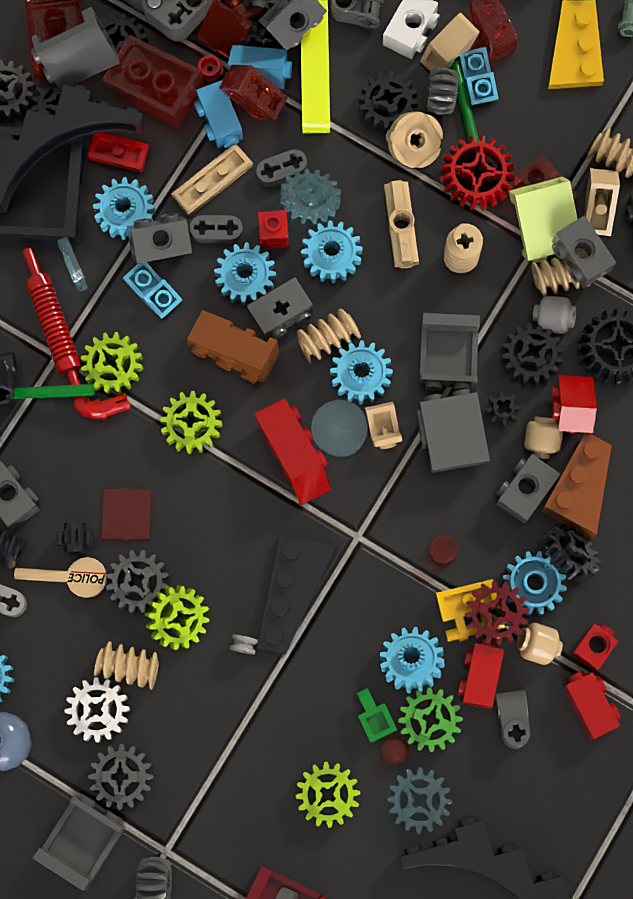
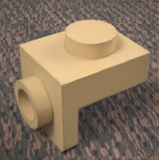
(383, 425)

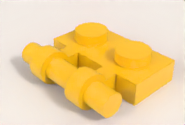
(453, 607)

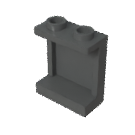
(76, 52)
(449, 351)
(454, 431)
(80, 842)

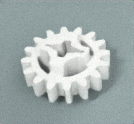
(88, 701)

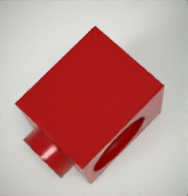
(273, 229)
(589, 658)

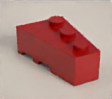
(294, 450)

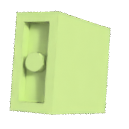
(541, 213)

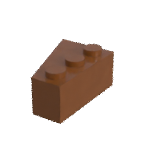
(233, 347)
(581, 487)

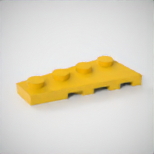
(577, 47)

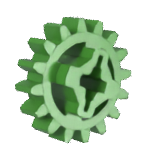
(443, 724)

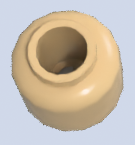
(543, 437)
(539, 643)

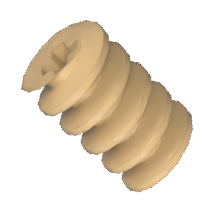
(613, 152)
(463, 248)
(553, 275)
(327, 334)
(127, 664)

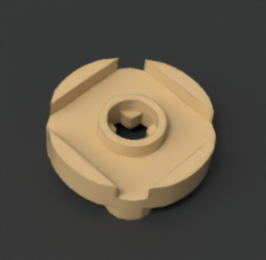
(429, 142)

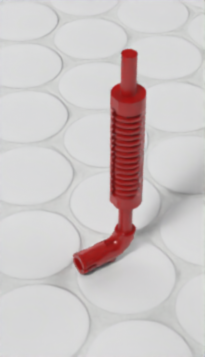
(61, 342)

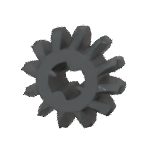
(442, 91)
(154, 879)

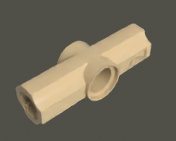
(402, 240)

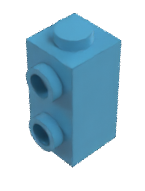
(268, 61)
(220, 116)

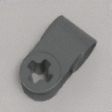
(357, 12)
(513, 712)

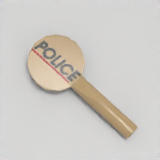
(84, 577)

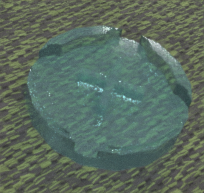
(72, 264)
(339, 428)

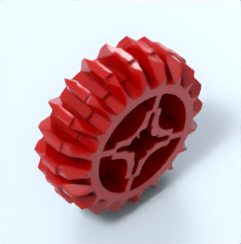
(467, 172)

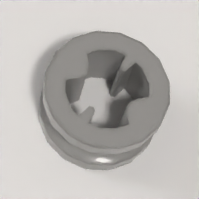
(243, 644)

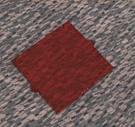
(223, 28)
(126, 514)

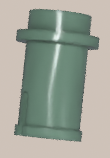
(627, 19)

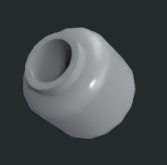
(555, 314)

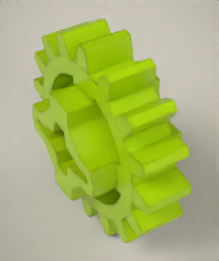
(120, 356)
(179, 422)
(172, 606)
(317, 785)

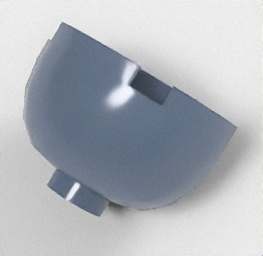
(14, 741)

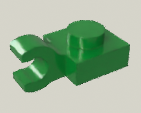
(375, 720)

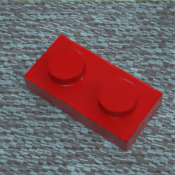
(118, 152)

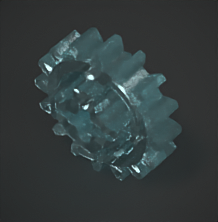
(310, 196)
(429, 791)

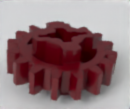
(483, 608)

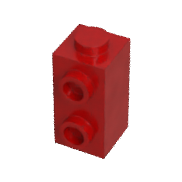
(482, 675)
(591, 705)

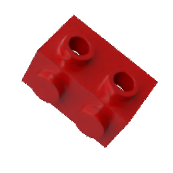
(574, 404)

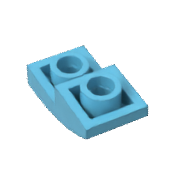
(478, 76)
(152, 289)

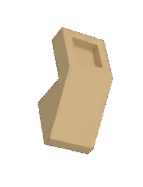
(450, 43)

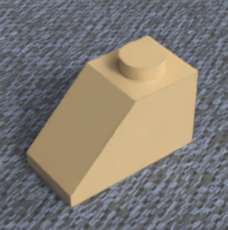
(601, 199)

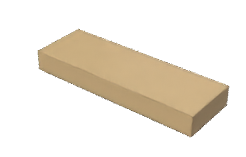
(212, 179)

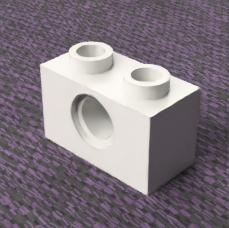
(406, 39)

